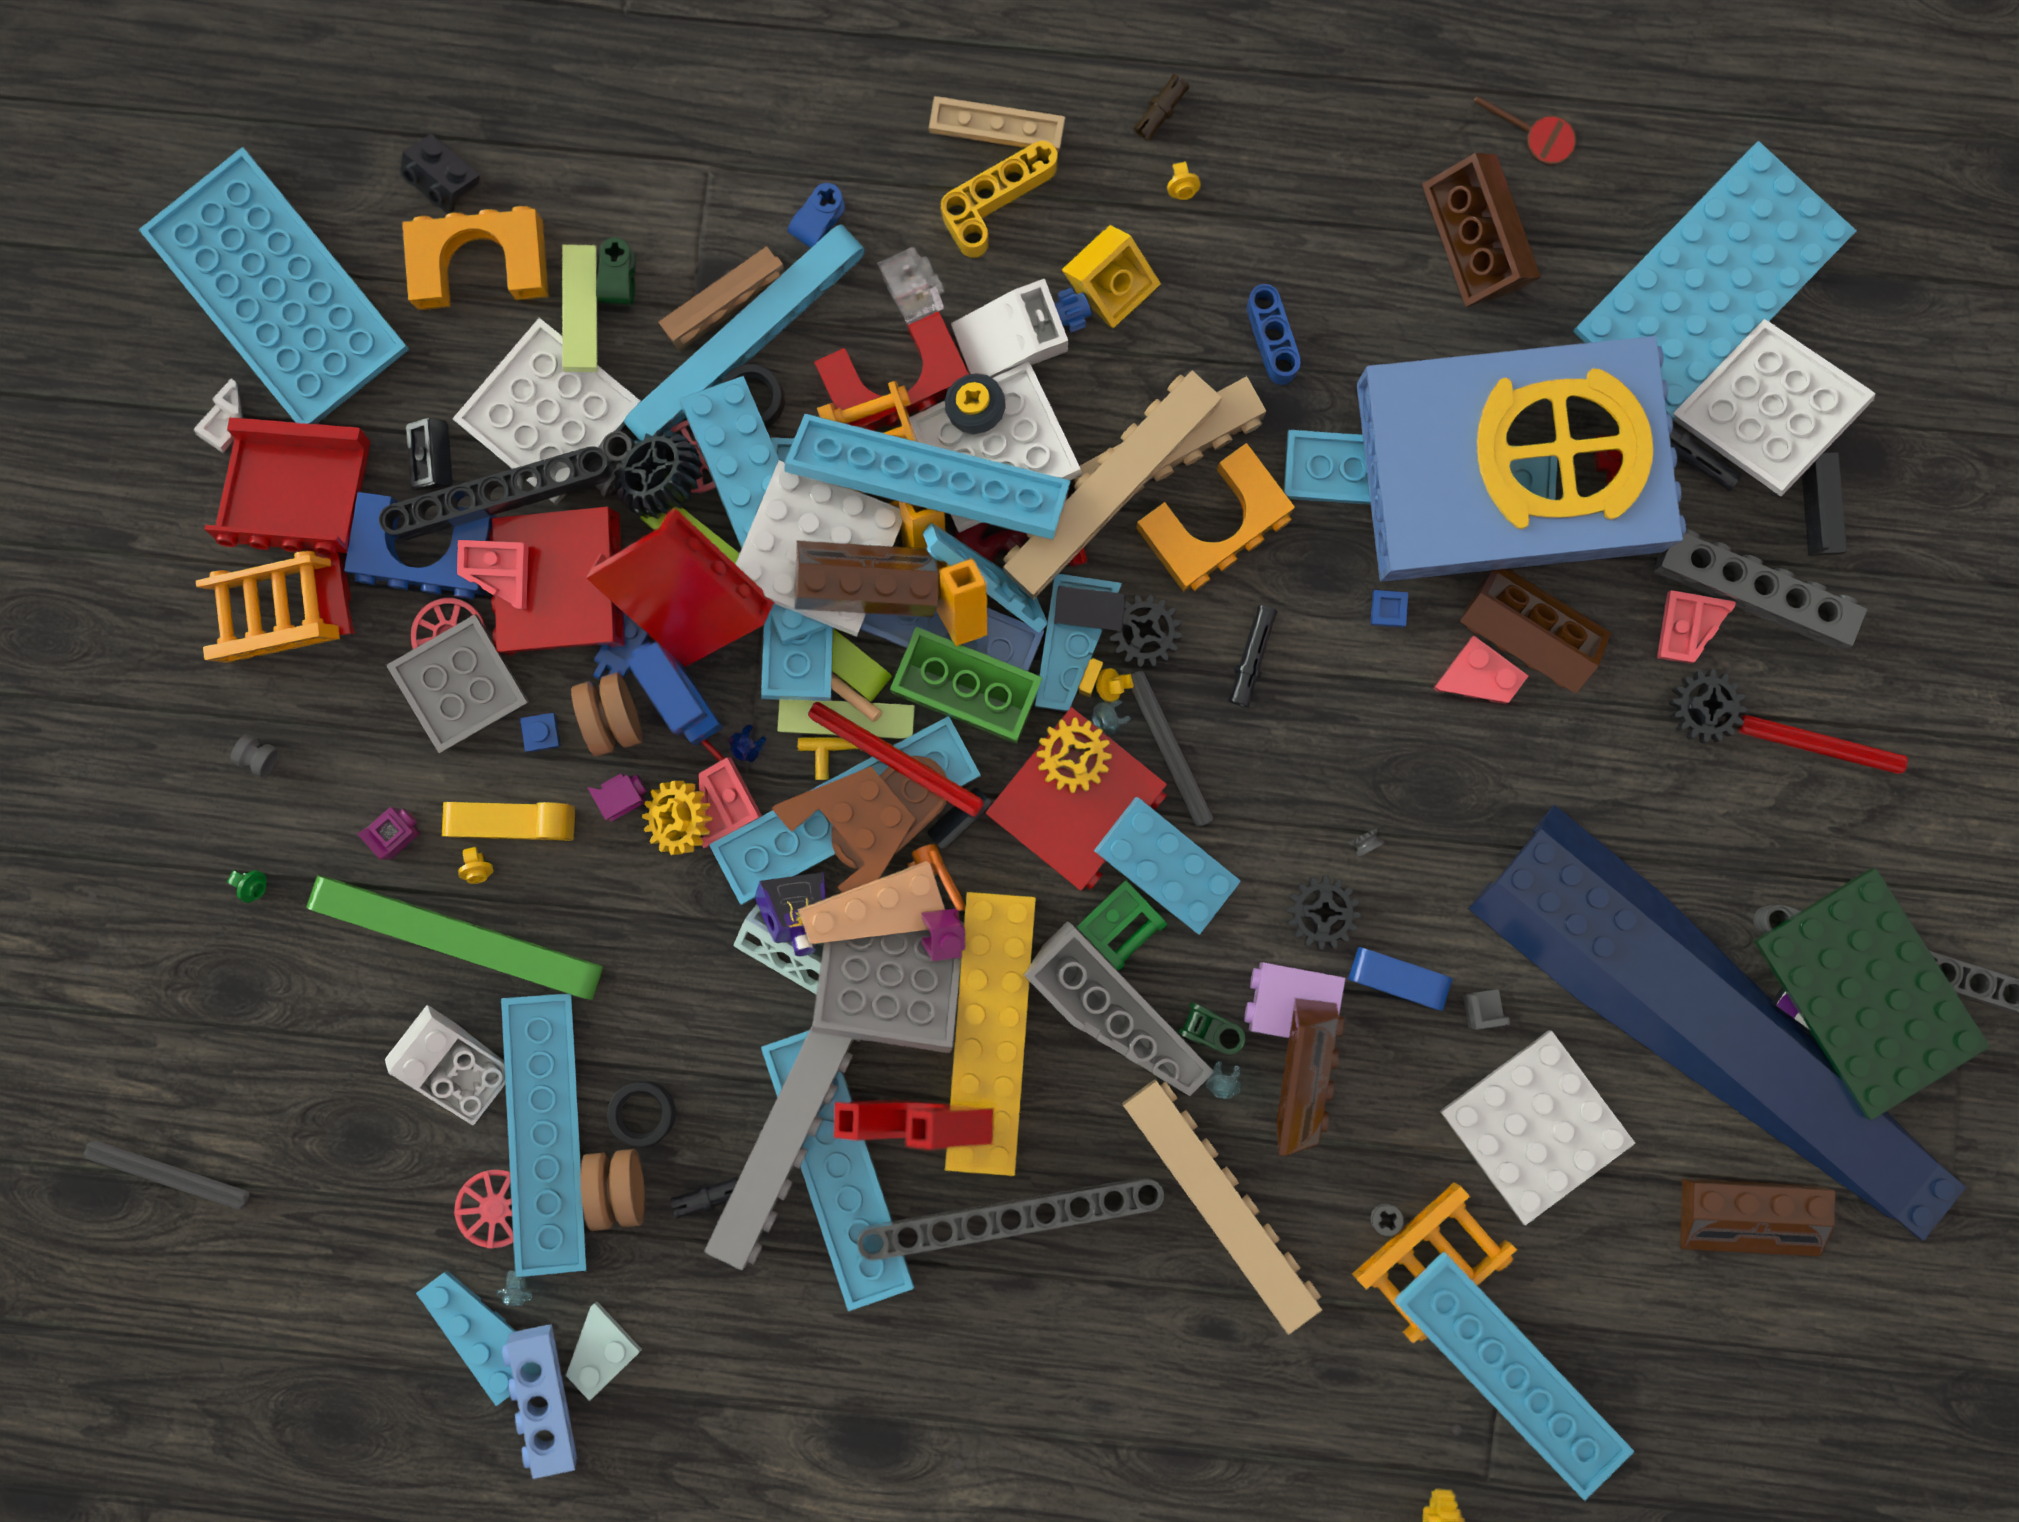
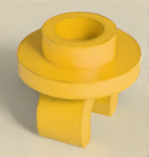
(1183, 184)
(1111, 684)
(475, 868)

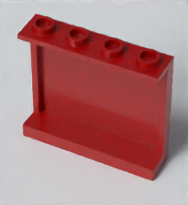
(291, 486)
(682, 590)
(561, 602)
(1066, 825)

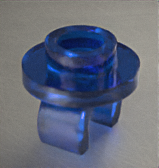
(743, 747)

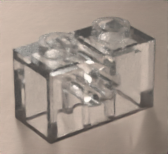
(912, 285)

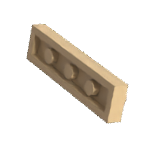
(994, 123)

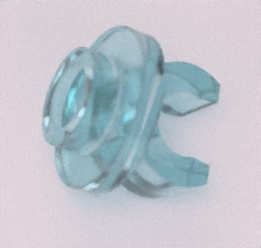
(1106, 718)
(1224, 1086)
(514, 1293)

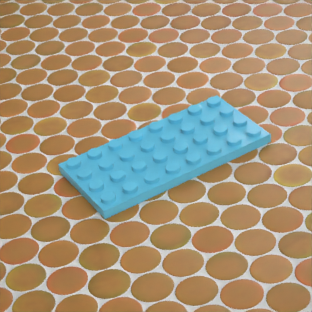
(1722, 271)
(274, 289)

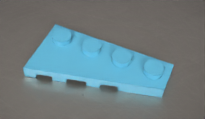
(999, 585)
(1067, 649)
(474, 1332)

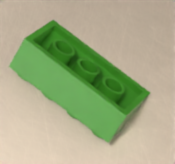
(966, 685)

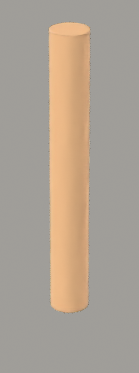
(855, 698)

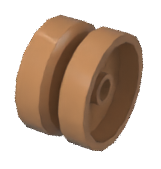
(606, 714)
(612, 1189)

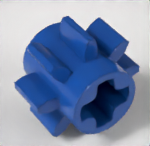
(1072, 309)

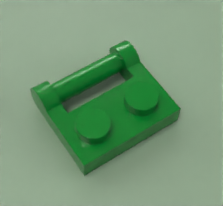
(1113, 916)

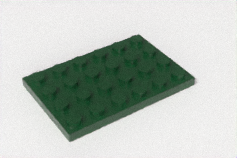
(1871, 993)

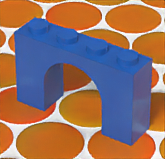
(374, 555)
(674, 693)

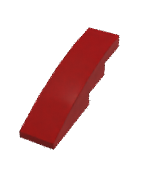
(334, 593)

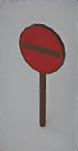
(1548, 139)

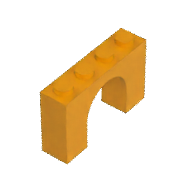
(432, 243)
(1191, 559)
(960, 586)

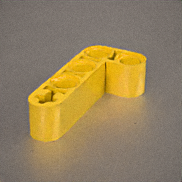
(1004, 192)
(509, 821)

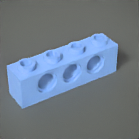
(541, 1456)

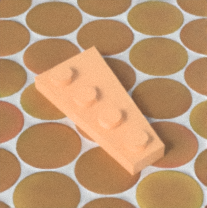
(876, 908)

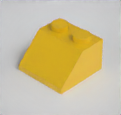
(1112, 275)

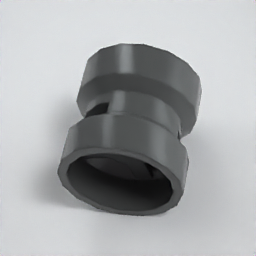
(253, 754)

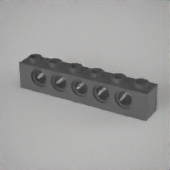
(1844, 613)

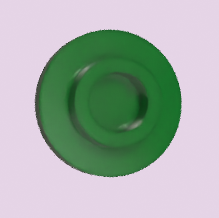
(249, 885)

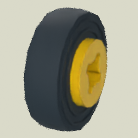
(970, 415)

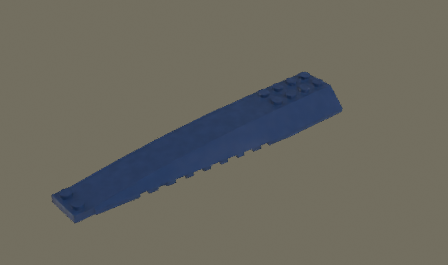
(1675, 992)

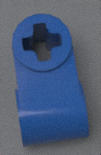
(814, 219)

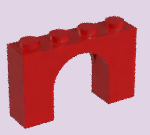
(940, 370)
(921, 1123)

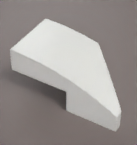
(214, 425)

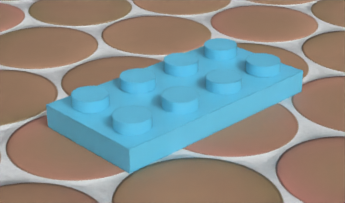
(1167, 865)

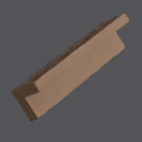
(722, 299)

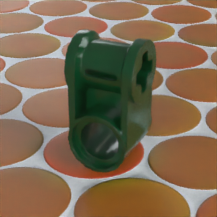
(616, 279)
(1210, 1029)

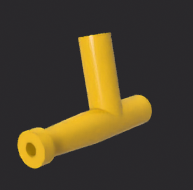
(822, 747)

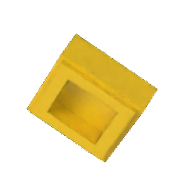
(1090, 677)

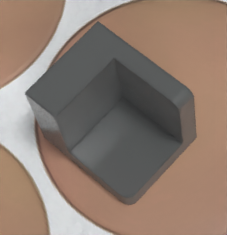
(1484, 1009)

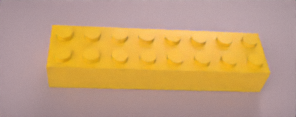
(992, 1025)

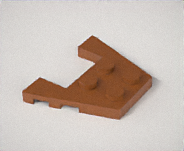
(864, 815)

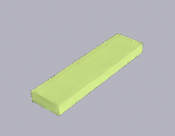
(579, 308)
(894, 722)

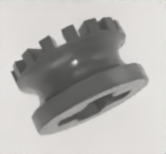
(1368, 843)
(1376, 1218)

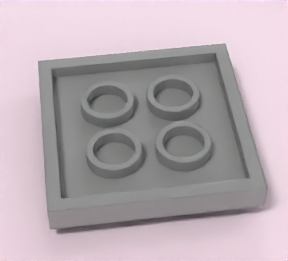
(457, 683)

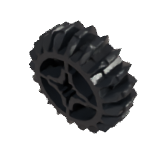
(664, 480)

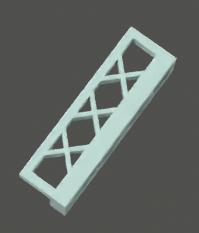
(767, 953)

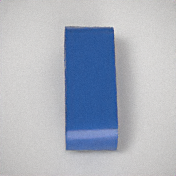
(1273, 319)
(1400, 978)

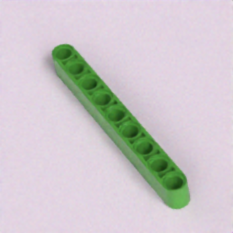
(454, 937)

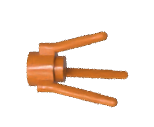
(932, 855)

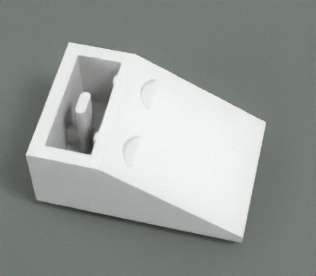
(1011, 331)
(447, 1065)

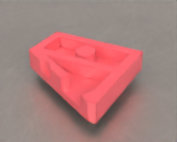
(496, 567)
(1689, 625)
(1481, 674)
(728, 798)

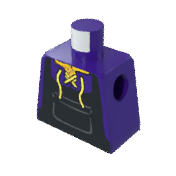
(780, 903)

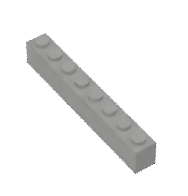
(779, 1149)

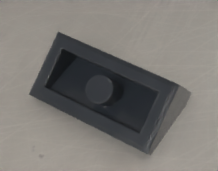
(429, 454)
(1090, 608)
(956, 822)

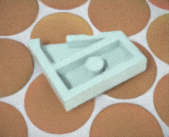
(600, 1352)

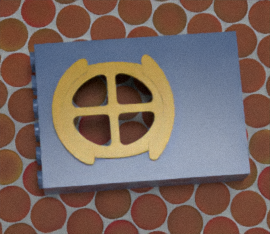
(1444, 460)

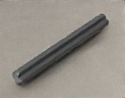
(1170, 750)
(167, 1175)

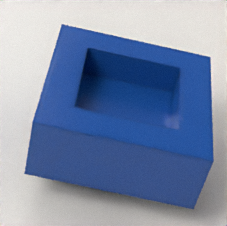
(1389, 608)
(540, 732)

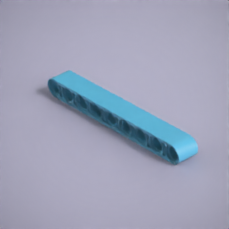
(748, 331)

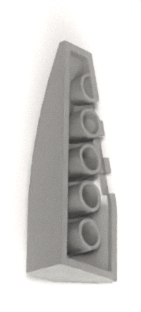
(1111, 1010)

